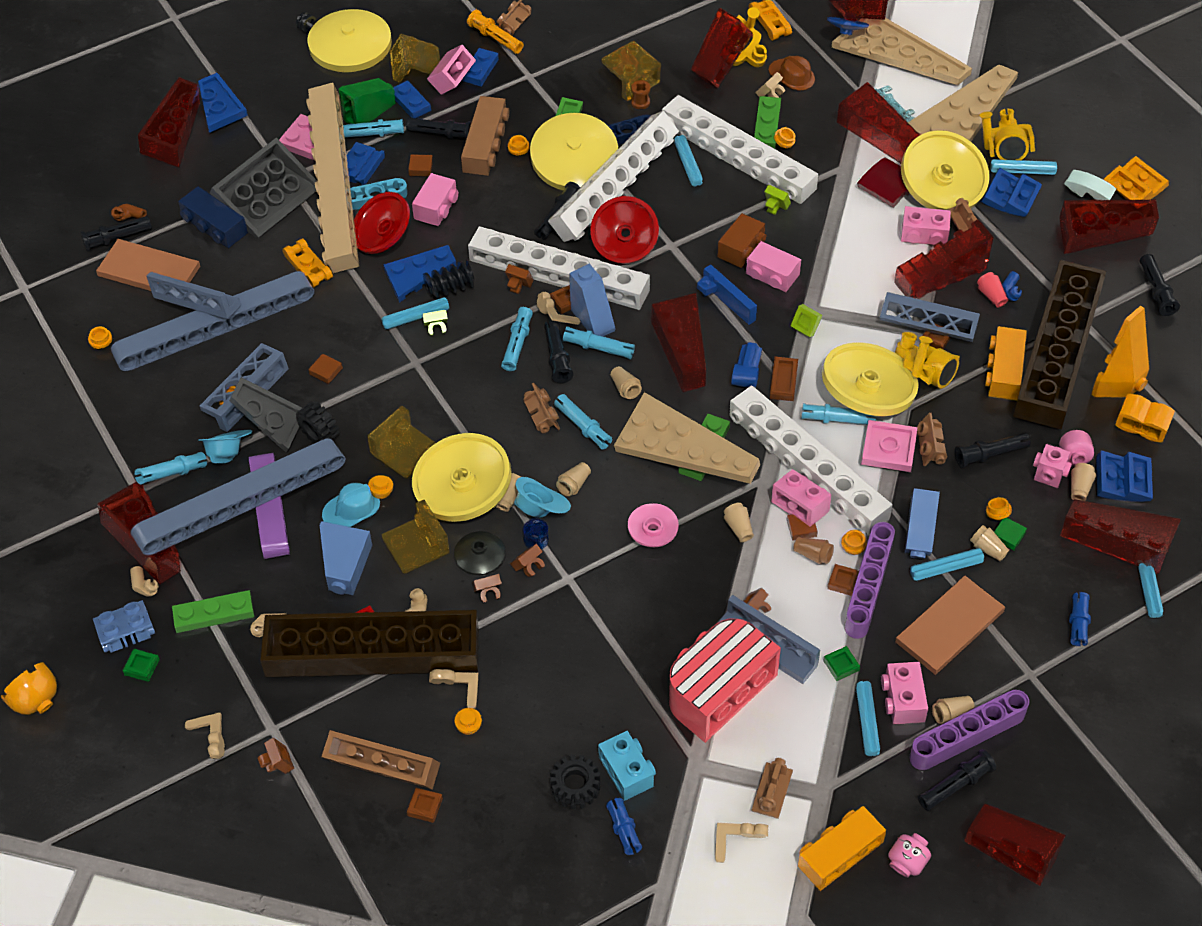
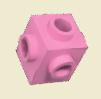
(1052, 465)

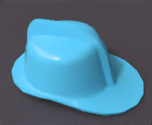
(224, 446)
(537, 499)
(351, 505)

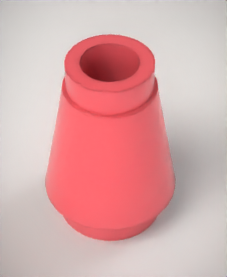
(992, 288)

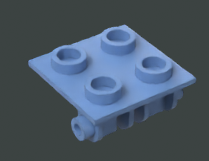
(121, 623)

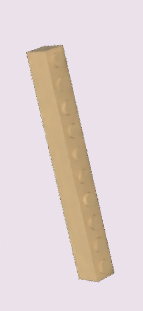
(333, 178)

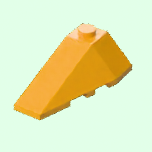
(1128, 360)

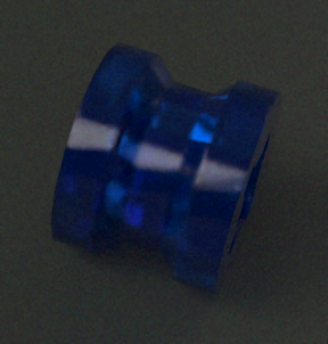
(538, 528)

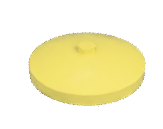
(349, 40)
(571, 148)
(942, 169)
(869, 379)
(462, 476)

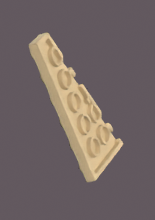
(900, 48)
(962, 109)
(673, 439)

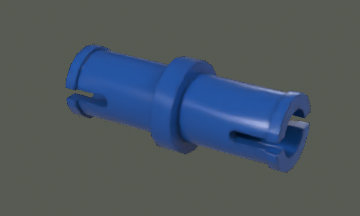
(1080, 619)
(624, 826)

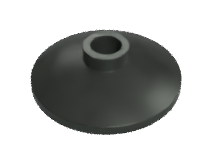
(479, 561)

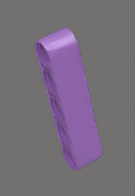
(270, 517)
(869, 589)
(961, 738)

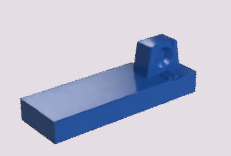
(727, 292)

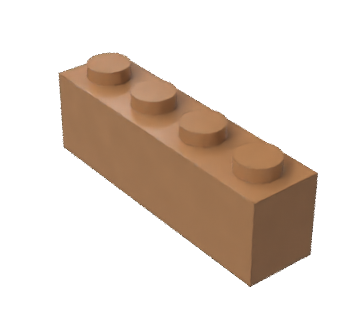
(484, 135)
(381, 759)

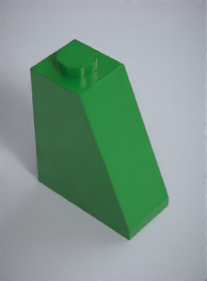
(366, 100)

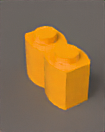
(1145, 417)

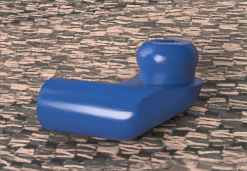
(1010, 288)

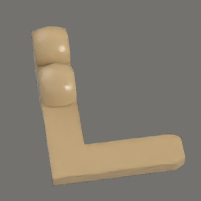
(546, 306)
(450, 677)
(216, 741)
(745, 829)

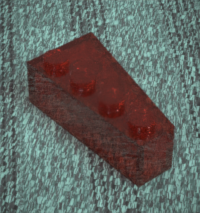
(876, 122)
(171, 123)
(1105, 222)
(680, 335)

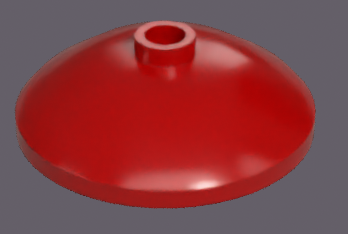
(620, 215)
(381, 222)

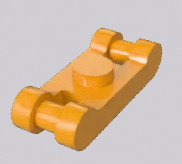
(770, 18)
(307, 262)

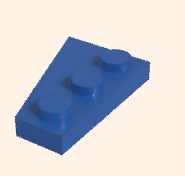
(219, 102)
(407, 273)

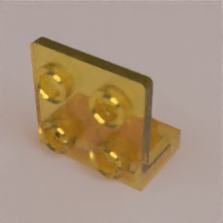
(414, 54)
(633, 64)
(399, 443)
(417, 540)

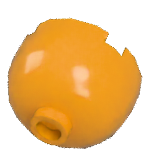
(31, 691)

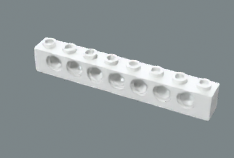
(741, 149)
(614, 176)
(554, 265)
(809, 458)

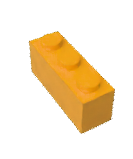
(1006, 363)
(841, 847)

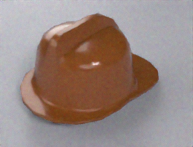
(795, 72)

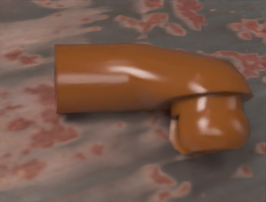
(127, 211)

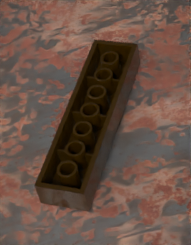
(1059, 345)
(369, 643)

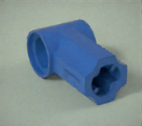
(747, 370)

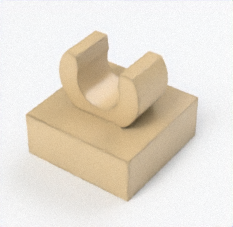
(771, 87)

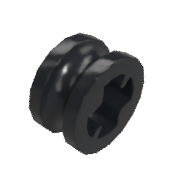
(305, 21)

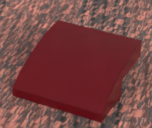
(884, 182)

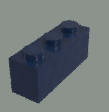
(212, 217)

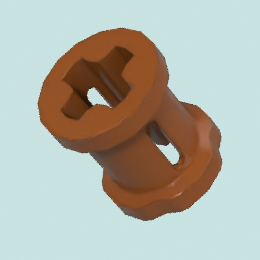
(640, 94)

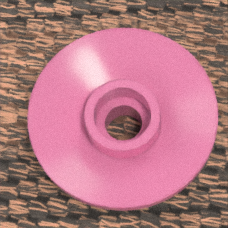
(653, 517)

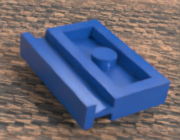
(363, 162)

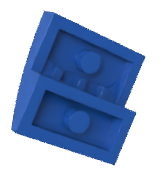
(1011, 193)
(1124, 477)

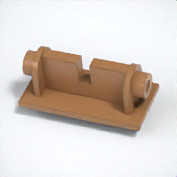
(517, 11)
(962, 215)
(546, 415)
(929, 433)
(772, 788)

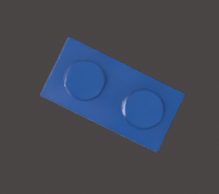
(482, 67)
(411, 100)

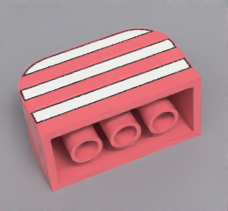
(721, 675)

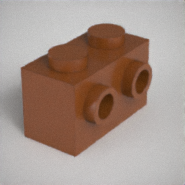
(741, 240)

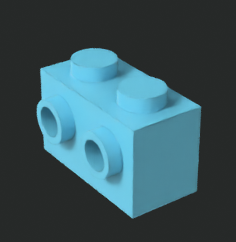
(626, 765)

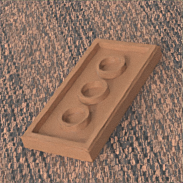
(133, 262)
(950, 625)

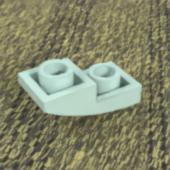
(1083, 182)

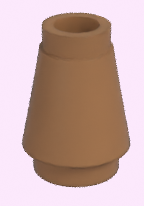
(814, 549)

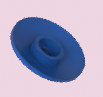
(847, 26)

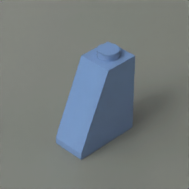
(590, 301)
(921, 523)
(344, 556)

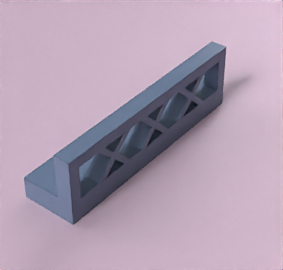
(192, 295)
(930, 312)
(265, 375)
(793, 650)

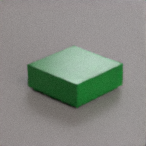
(1010, 533)
(841, 663)
(141, 665)

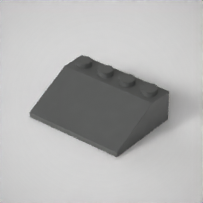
(266, 187)

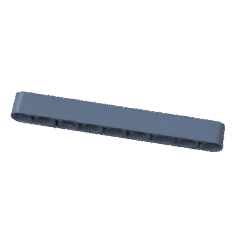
(201, 326)
(237, 497)

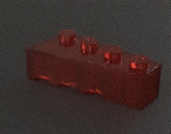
(946, 262)
(125, 510)
(1121, 532)

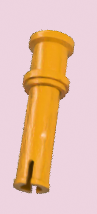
(489, 28)

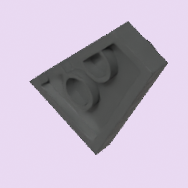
(267, 411)

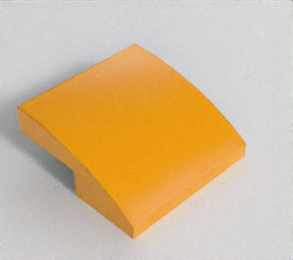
(1137, 180)

